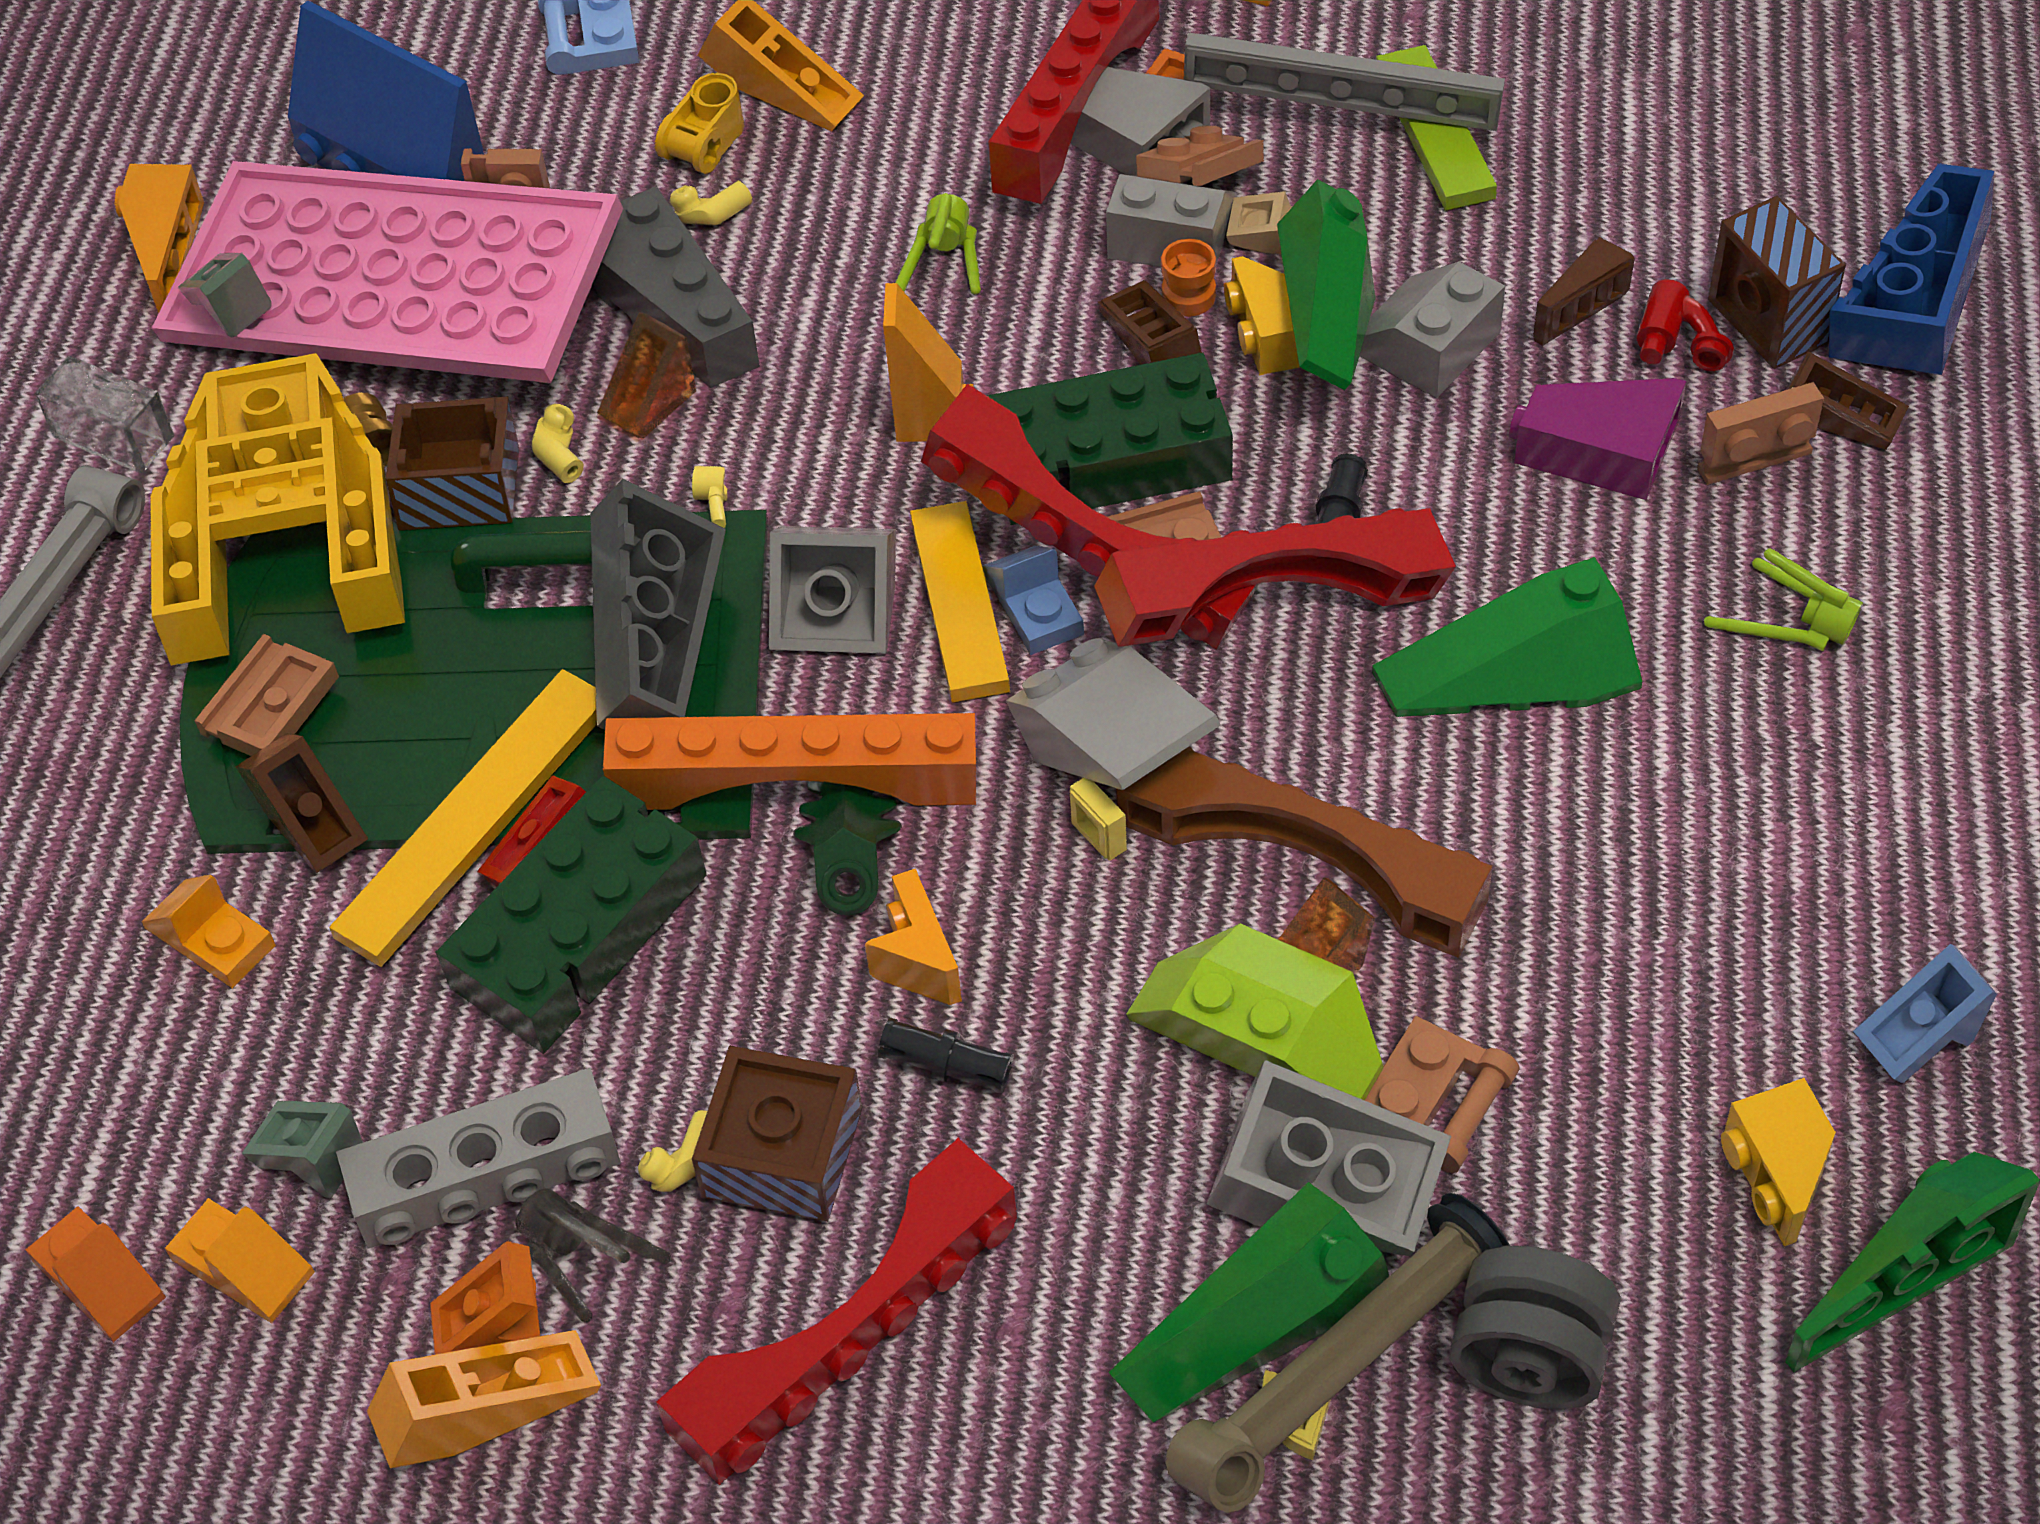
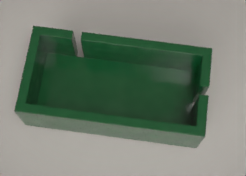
(1129, 430)
(573, 903)

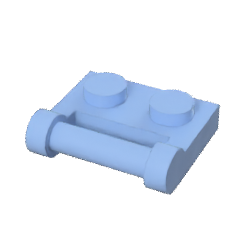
(606, 35)

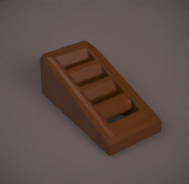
(1586, 287)
(1153, 332)
(1850, 391)

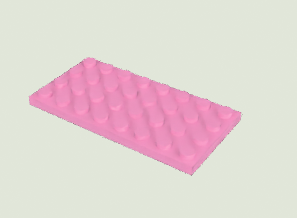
(401, 269)

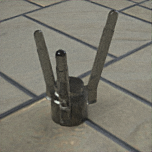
(561, 1226)

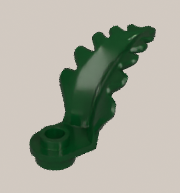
(845, 840)

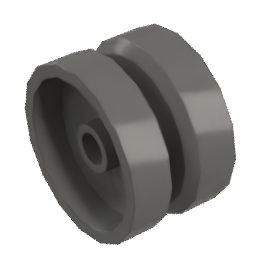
(1535, 1327)

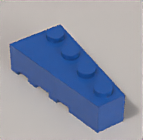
(1917, 284)

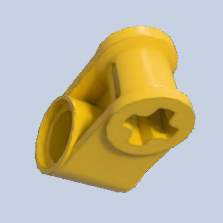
(702, 123)

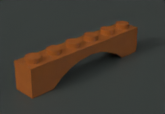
(1422, 886)

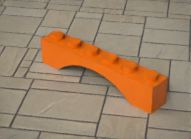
(901, 755)

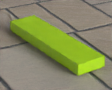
(1446, 149)

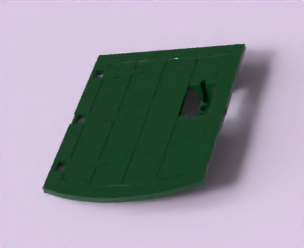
(443, 687)

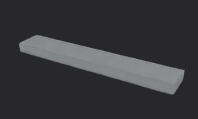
(1344, 81)

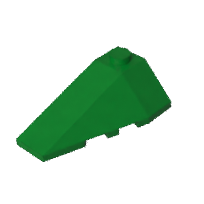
(1327, 280)
(1537, 643)
(1938, 1233)
(1261, 1303)

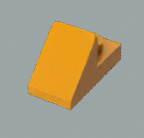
(210, 930)
(917, 950)
(241, 1258)

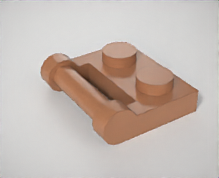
(1424, 1072)

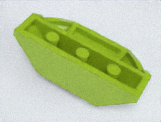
(1260, 1001)

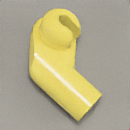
(710, 210)
(552, 443)
(671, 1171)

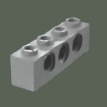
(448, 1146)

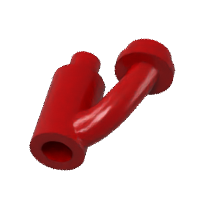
(1661, 322)

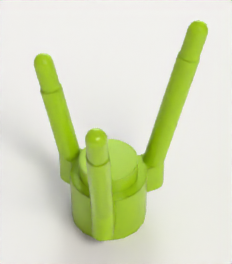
(944, 230)
(1828, 609)

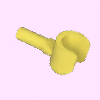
(709, 485)

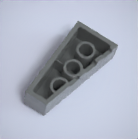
(664, 273)

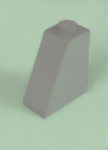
(1134, 112)

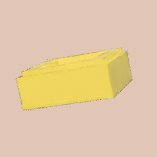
(1098, 818)

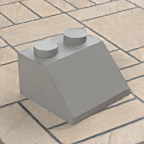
(1154, 213)
(1435, 326)
(831, 589)

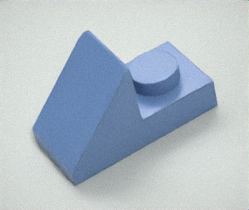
(1035, 598)
(1928, 1012)

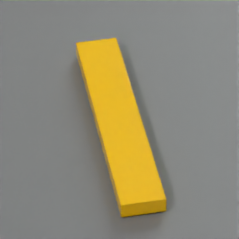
(468, 820)

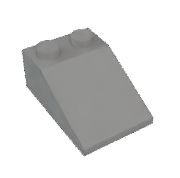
(1107, 715)
(1342, 1145)

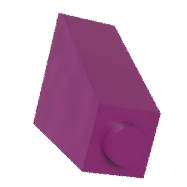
(1600, 431)

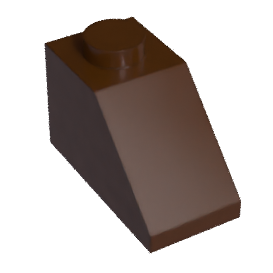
(302, 801)

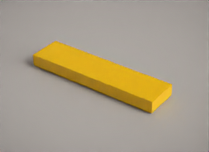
(959, 602)

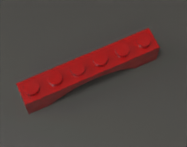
(1038, 129)
(988, 455)
(1378, 557)
(743, 1399)

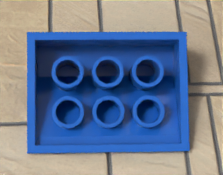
(374, 104)

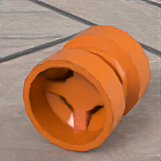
(1188, 276)

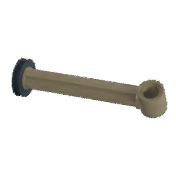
(1225, 1458)

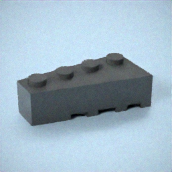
(649, 601)

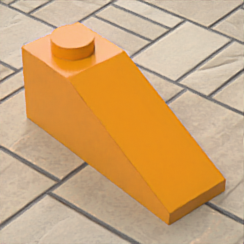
(777, 66)
(162, 217)
(921, 367)
(472, 1395)

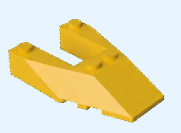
(259, 456)

